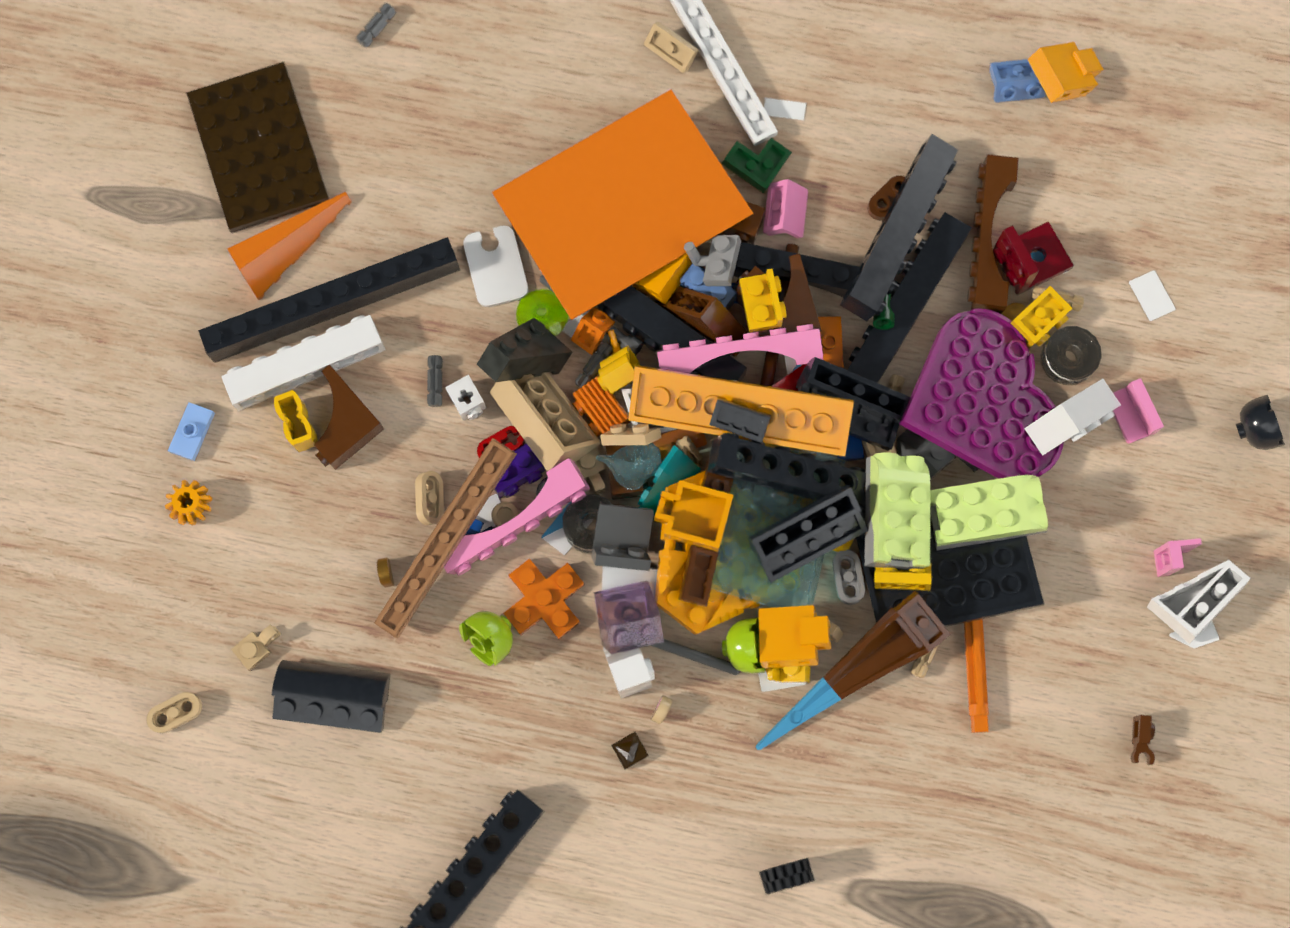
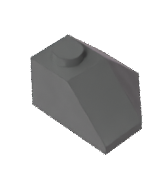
(915, 445)

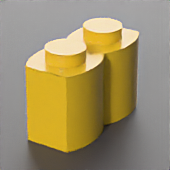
(618, 370)
(295, 421)

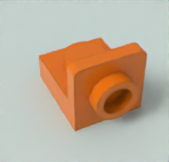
(592, 330)

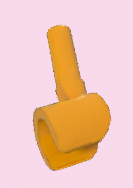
(615, 346)

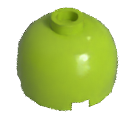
(489, 636)
(743, 646)

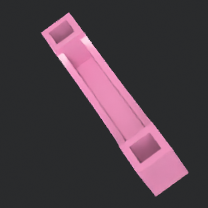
(799, 345)
(563, 485)

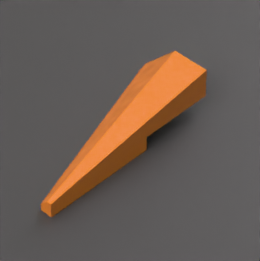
(272, 251)

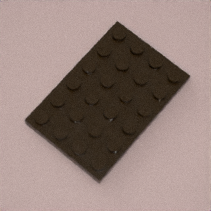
(257, 147)

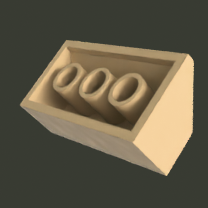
(545, 419)

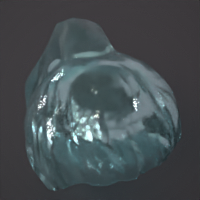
(633, 464)

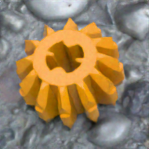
(187, 492)

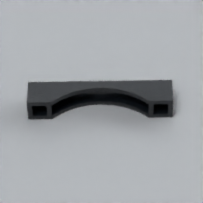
(820, 273)

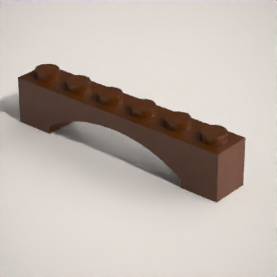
(988, 287)

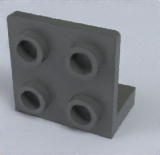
(622, 537)

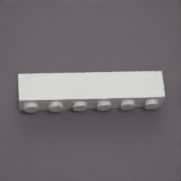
(302, 362)

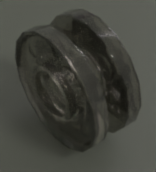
(1082, 344)
(574, 519)

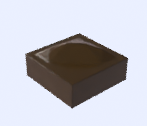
(630, 750)

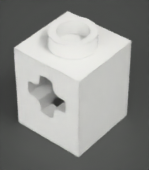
(461, 389)

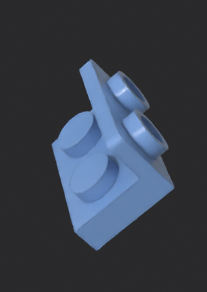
(1015, 81)

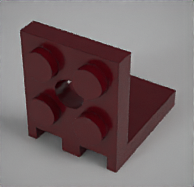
(1015, 255)

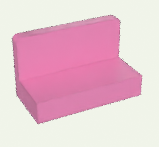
(785, 209)
(1137, 413)
(1169, 555)

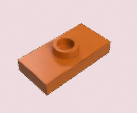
(832, 340)

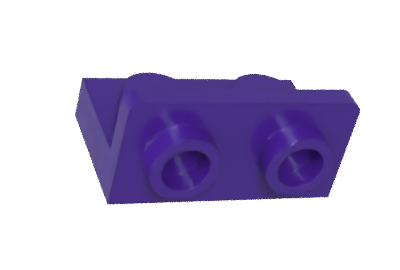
(523, 469)

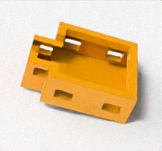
(1065, 70)
(665, 280)
(694, 515)
(792, 636)

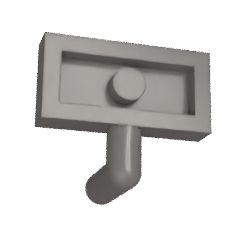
(721, 259)

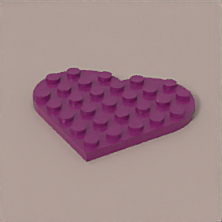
(981, 396)

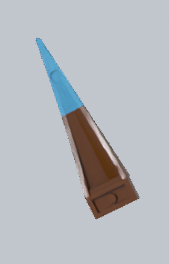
(891, 643)

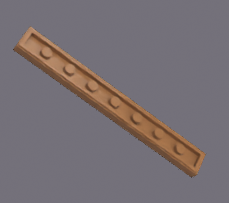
(445, 538)

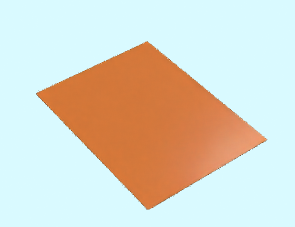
(621, 204)

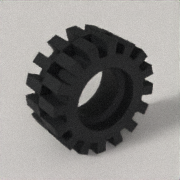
(786, 876)

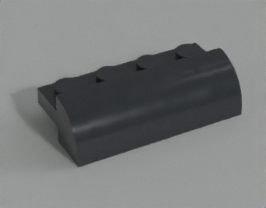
(875, 407)
(808, 533)
(330, 696)

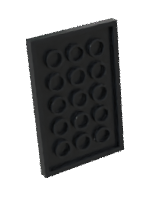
(968, 581)

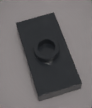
(740, 420)

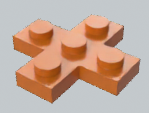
(544, 598)

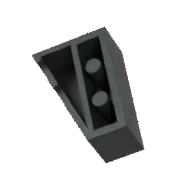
(524, 352)

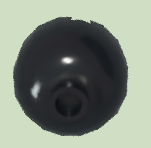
(1260, 424)

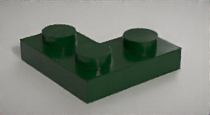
(754, 168)

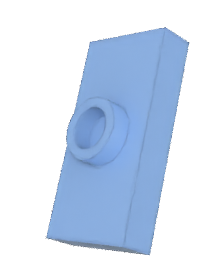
(191, 431)

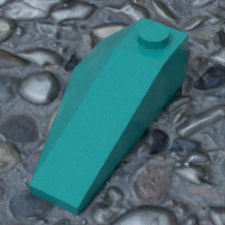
(673, 468)

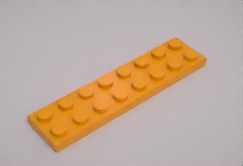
(689, 400)

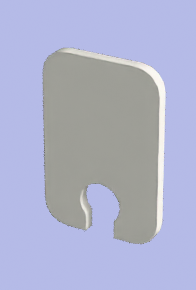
(496, 273)

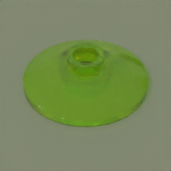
(555, 316)

